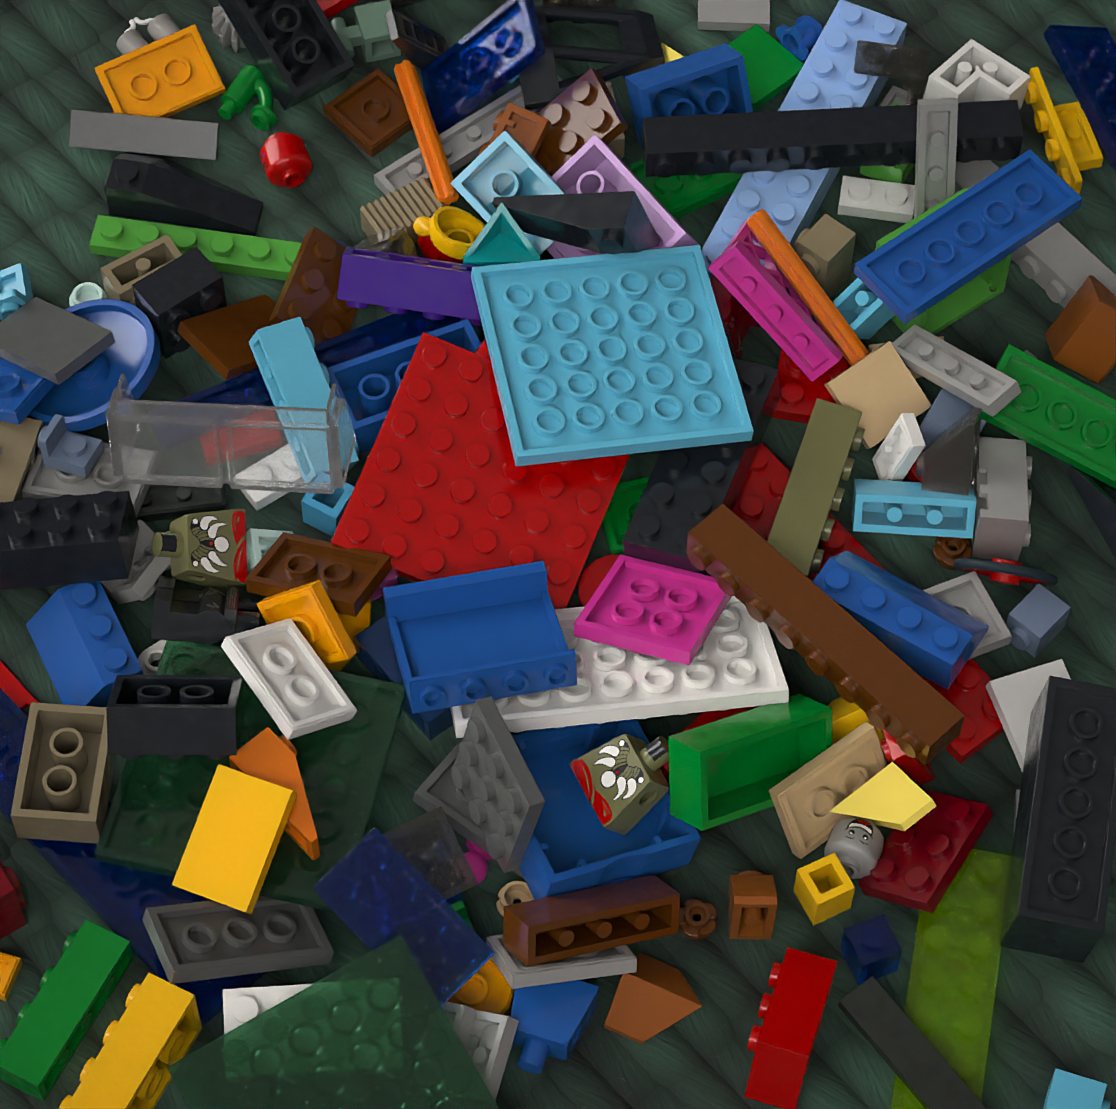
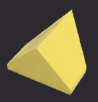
(888, 800)

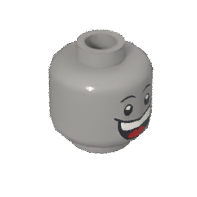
(856, 845)

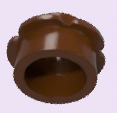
(945, 556)
(701, 928)

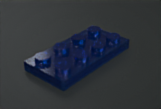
(482, 62)
(386, 897)

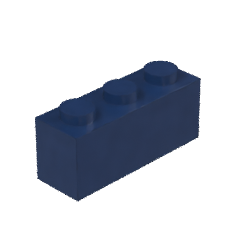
(379, 657)

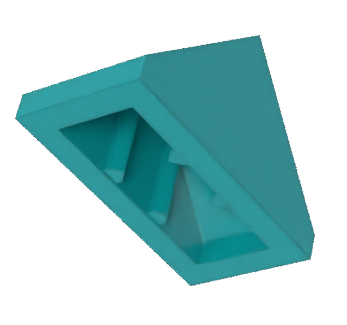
(500, 242)

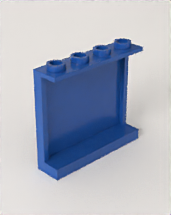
(478, 637)

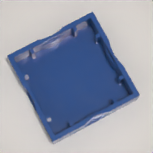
(569, 842)

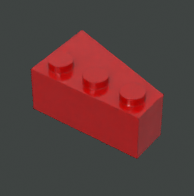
(789, 1027)

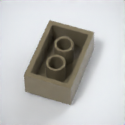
(63, 774)

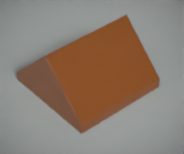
(1086, 332)

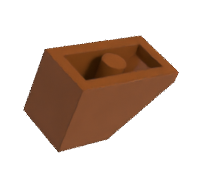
(751, 905)

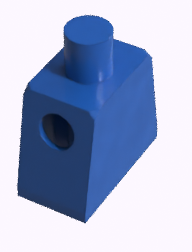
(551, 1020)

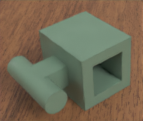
(369, 32)

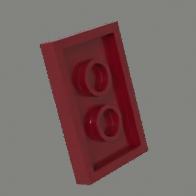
(926, 857)

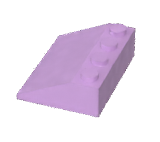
(598, 170)

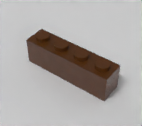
(590, 920)

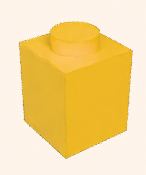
(824, 889)

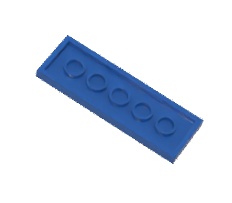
(967, 236)

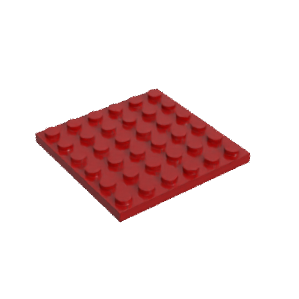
(447, 487)

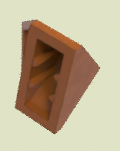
(650, 1000)

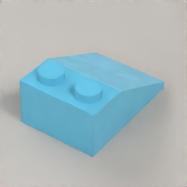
(505, 171)

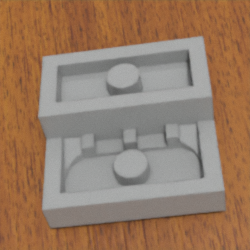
(485, 1038)

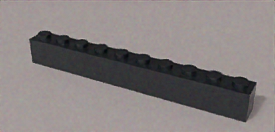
(818, 138)

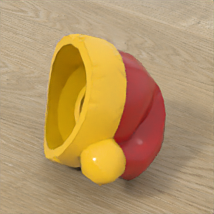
(447, 233)

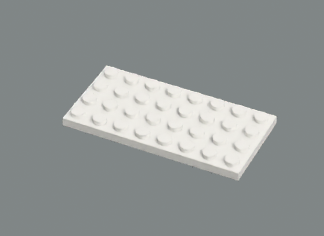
(614, 684)

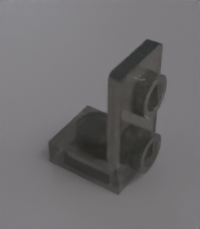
(895, 62)

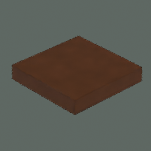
(371, 112)

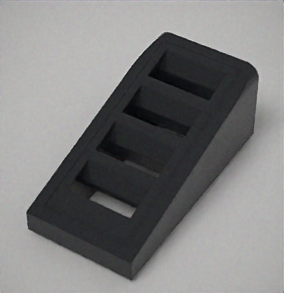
(415, 40)

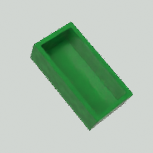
(734, 762)

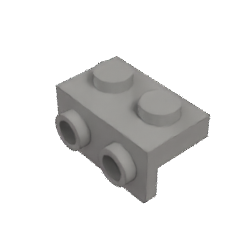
(143, 572)

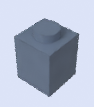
(1037, 620)

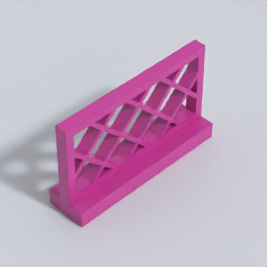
(767, 301)

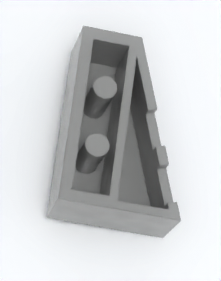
(1002, 499)

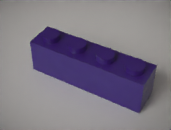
(407, 284)

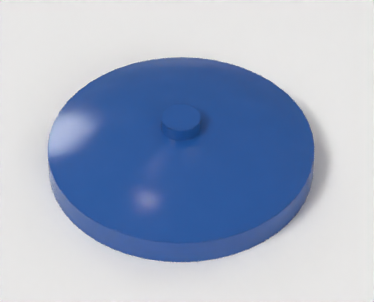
(87, 393)

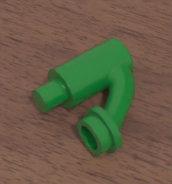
(242, 90)

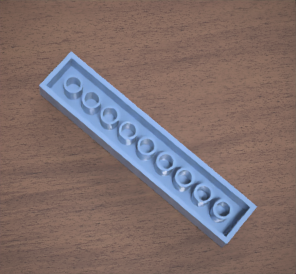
(822, 83)

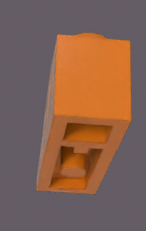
(276, 762)

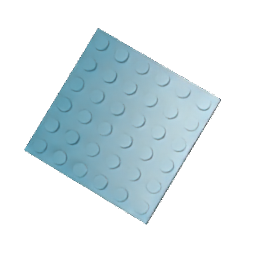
(609, 355)

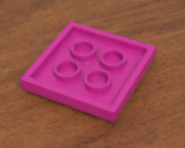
(652, 610)

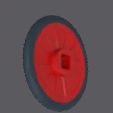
(1005, 571)

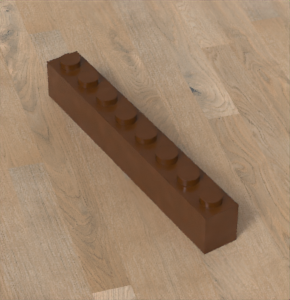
(824, 635)

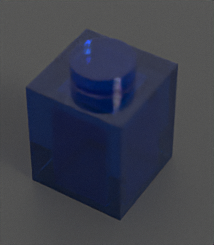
(871, 949)

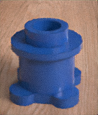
(800, 36)

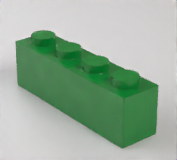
(64, 1009)

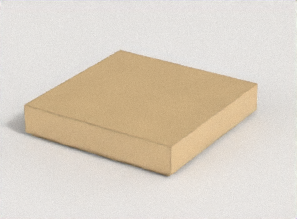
(879, 389)

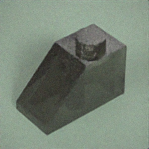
(952, 457)

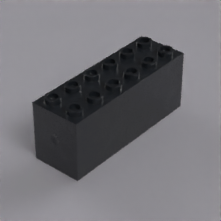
(1064, 824)

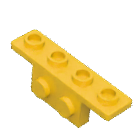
(1066, 132)

